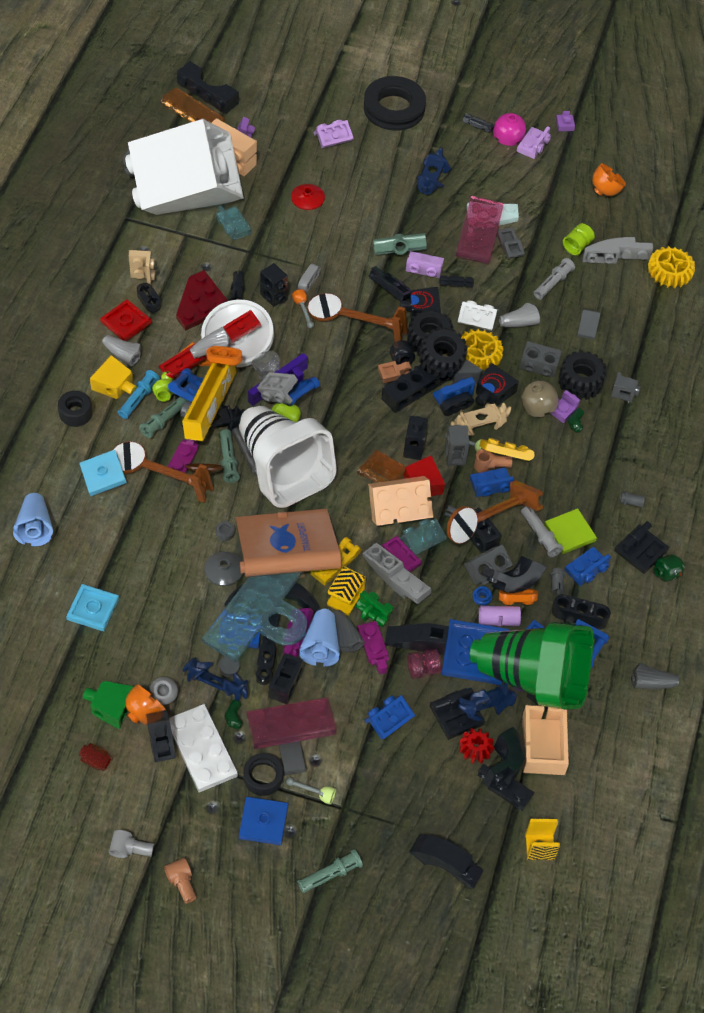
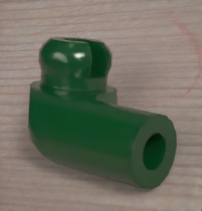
(574, 420)
(231, 715)

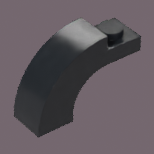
(519, 578)
(512, 753)
(448, 856)

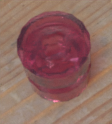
(430, 660)

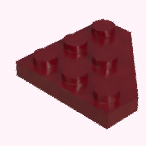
(198, 300)

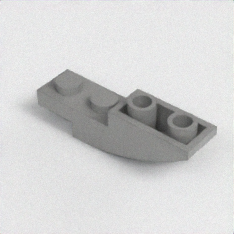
(612, 249)
(395, 574)

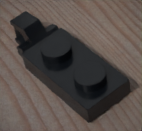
(390, 283)
(514, 793)

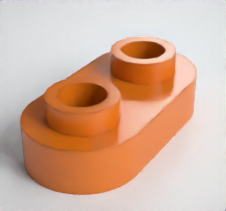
(224, 355)
(527, 597)

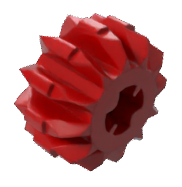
(476, 738)

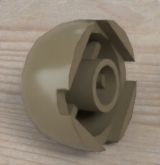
(539, 398)

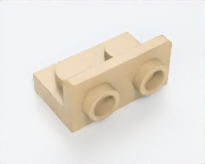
(141, 265)

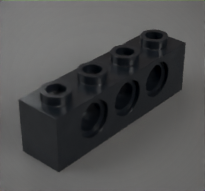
(410, 388)

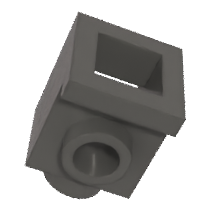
(625, 388)

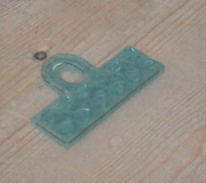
(250, 612)

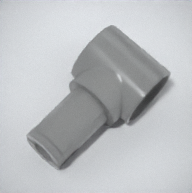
(124, 845)

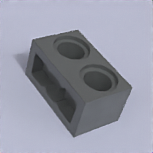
(540, 359)
(457, 445)
(488, 559)

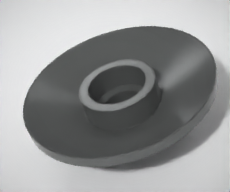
(223, 575)

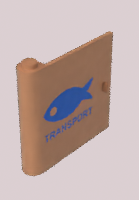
(287, 543)

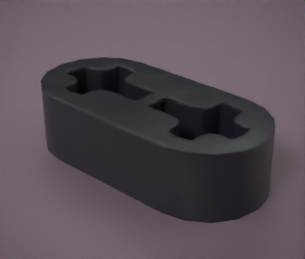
(151, 296)
(456, 403)

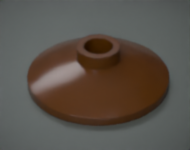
(211, 467)

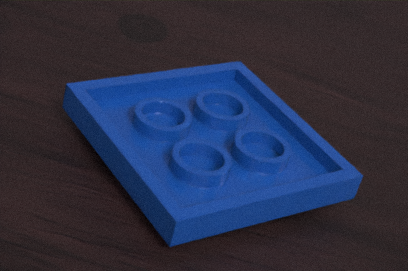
(457, 651)

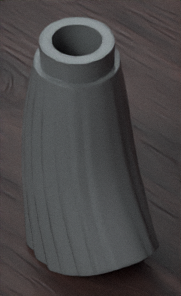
(348, 635)
(651, 678)

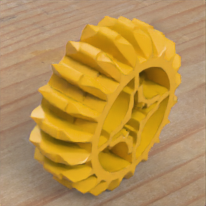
(671, 267)
(480, 346)

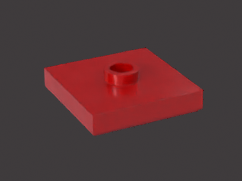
(125, 320)

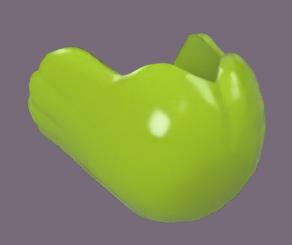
(292, 412)

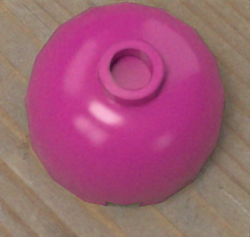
(509, 129)

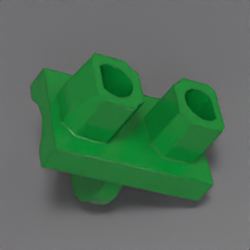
(373, 609)

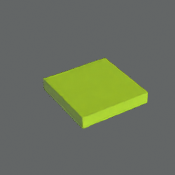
(571, 530)

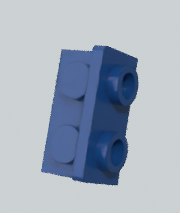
(461, 386)
(491, 482)
(587, 566)
(390, 716)

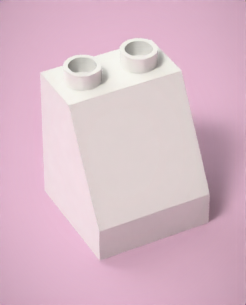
(184, 168)

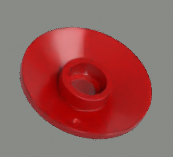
(307, 196)

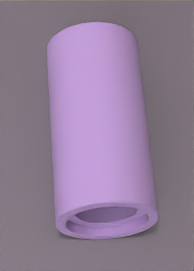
(500, 615)

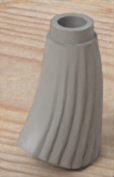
(524, 316)
(216, 338)
(124, 350)

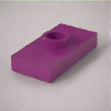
(403, 553)

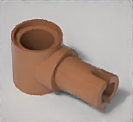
(490, 461)
(179, 875)

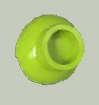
(160, 387)

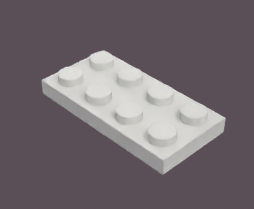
(202, 748)

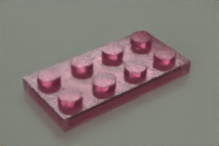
(479, 229)
(291, 723)

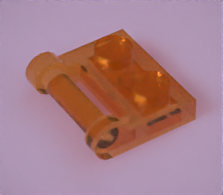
(382, 465)

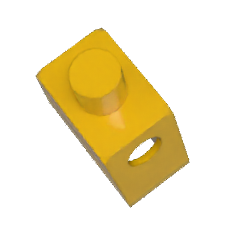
(113, 379)

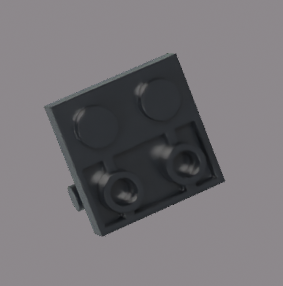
(641, 548)
(451, 717)

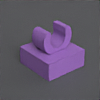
(565, 122)
(245, 128)

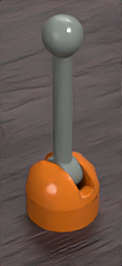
(300, 297)

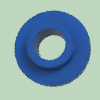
(482, 591)

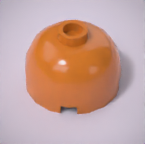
(607, 181)
(141, 703)

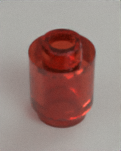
(95, 757)

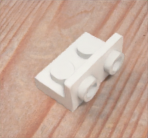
(477, 316)

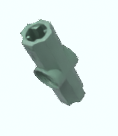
(411, 243)

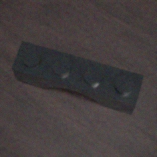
(221, 97)

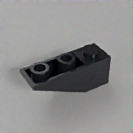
(417, 637)

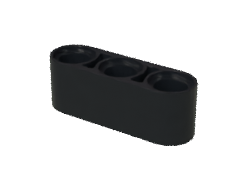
(574, 605)

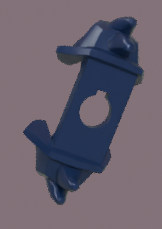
(428, 181)
(199, 671)
(498, 698)

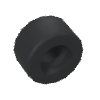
(75, 417)

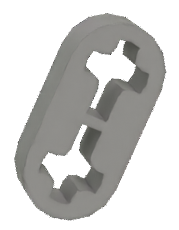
(309, 277)

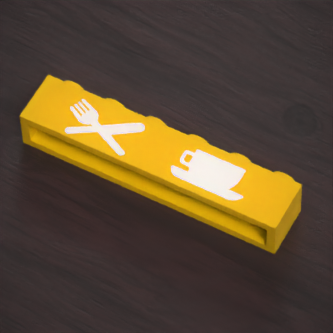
(207, 401)

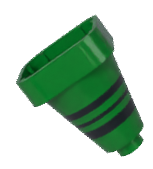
(540, 661)

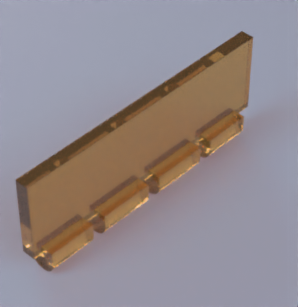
(189, 107)

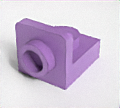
(566, 406)

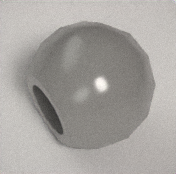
(164, 690)

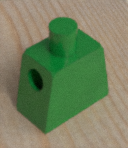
(109, 702)

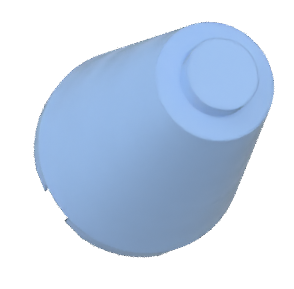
(33, 521)
(321, 640)

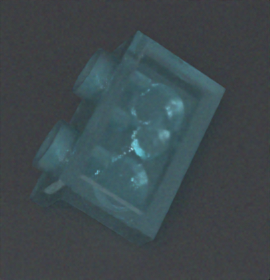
(233, 222)
(423, 537)

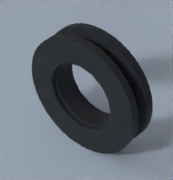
(394, 119)

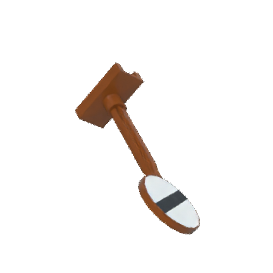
(328, 306)
(133, 457)
(465, 519)

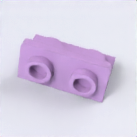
(334, 134)
(534, 142)
(424, 264)

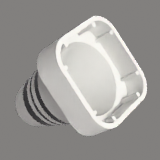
(288, 455)

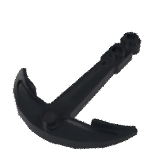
(304, 600)

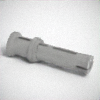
(558, 274)
(545, 537)

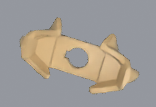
(493, 413)

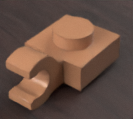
(391, 371)

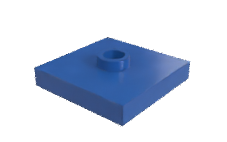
(263, 821)

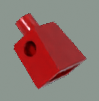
(427, 468)

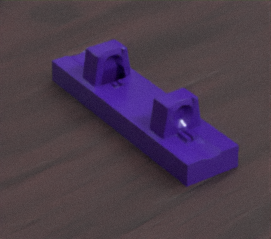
(294, 367)

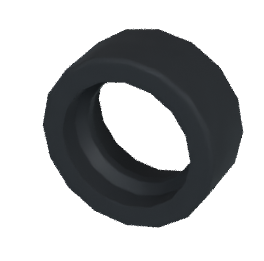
(263, 759)

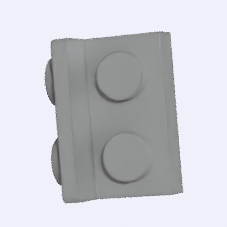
(276, 387)

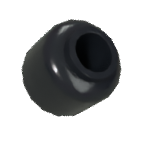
(402, 352)

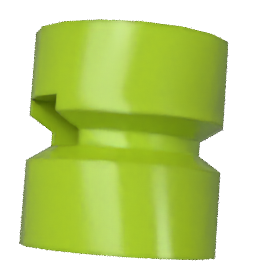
(578, 239)

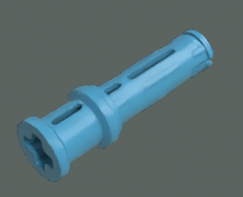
(143, 388)

